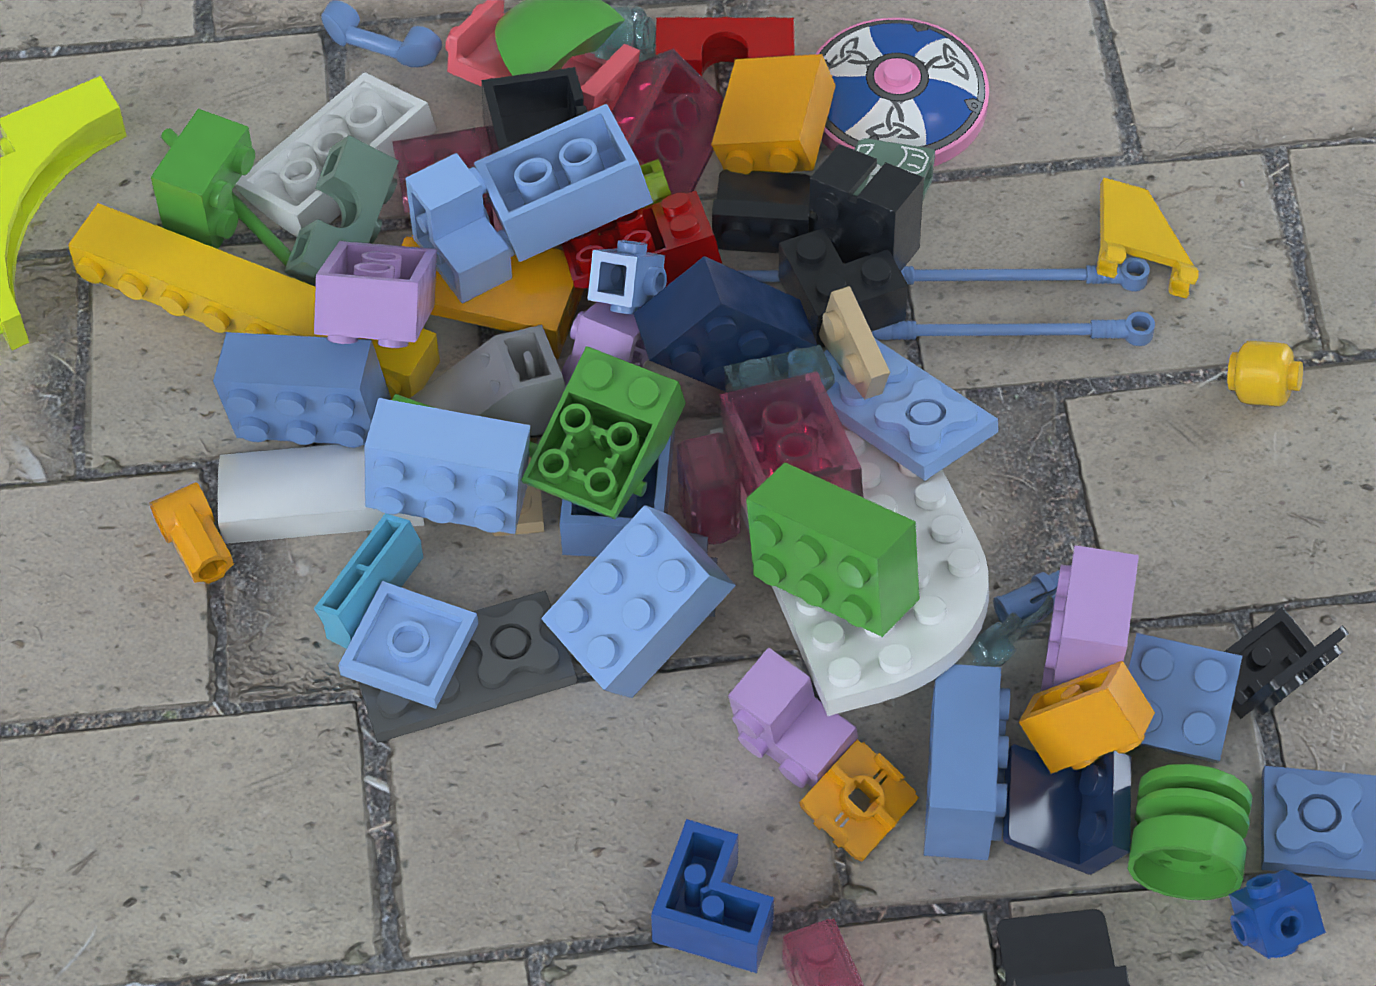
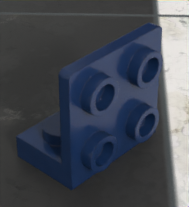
(1069, 814)

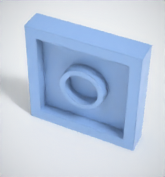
(408, 644)

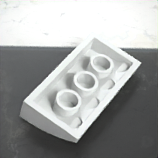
(287, 176)
(295, 494)

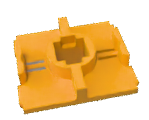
(844, 821)

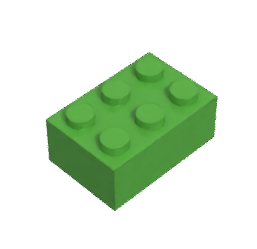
(833, 549)

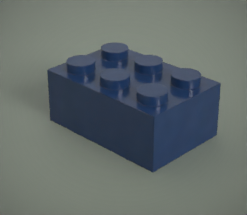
(719, 320)

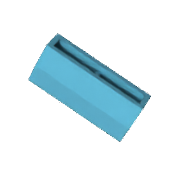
(386, 555)

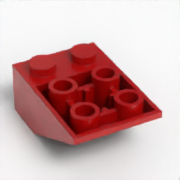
(670, 228)

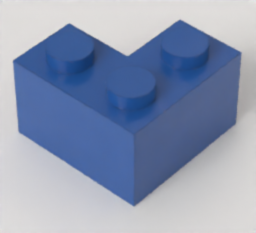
(701, 908)

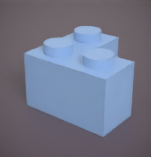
(451, 217)

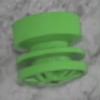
(1190, 832)

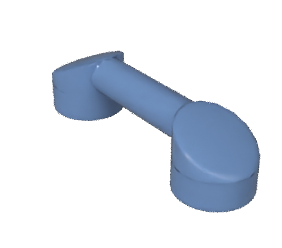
(417, 50)

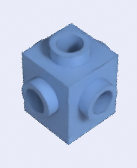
(626, 276)

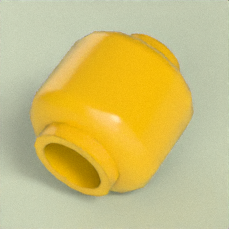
(1264, 373)

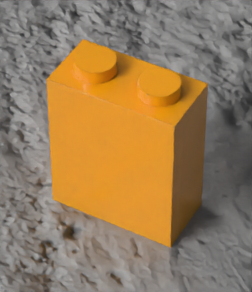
(774, 114)

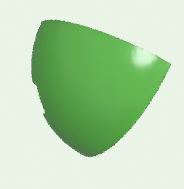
(549, 32)

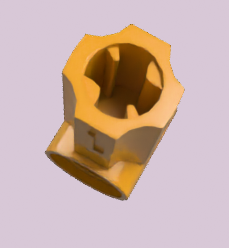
(189, 523)

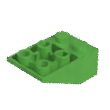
(605, 433)

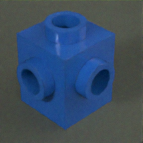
(1275, 914)

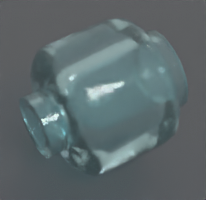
(636, 31)

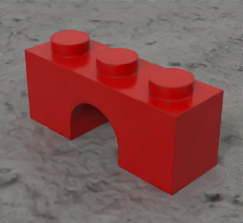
(724, 39)

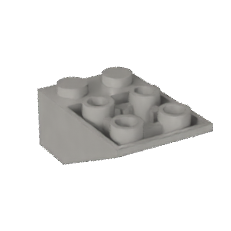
(503, 379)

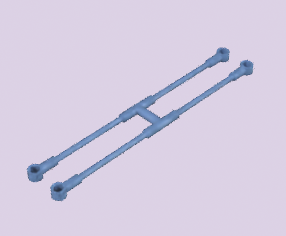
(1096, 328)

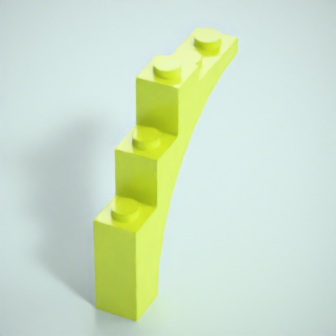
(37, 153)

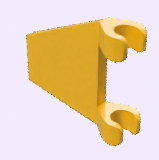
(1137, 227)

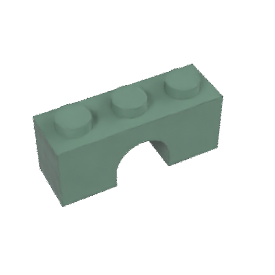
(360, 184)

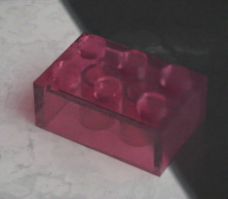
(791, 425)

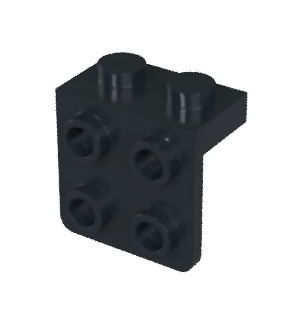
(760, 210)
(1278, 661)
(1059, 950)

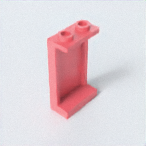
(476, 57)

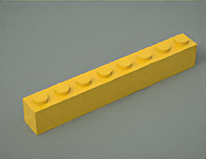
(220, 289)

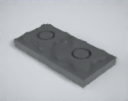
(505, 662)

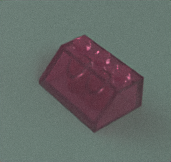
(670, 117)

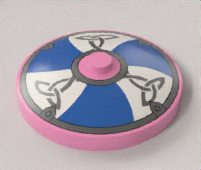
(904, 87)

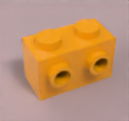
(1087, 718)

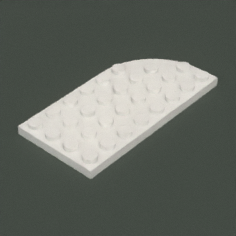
(862, 668)

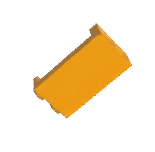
(535, 296)

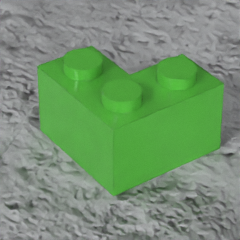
(198, 178)

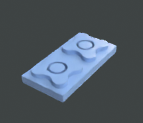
(914, 419)

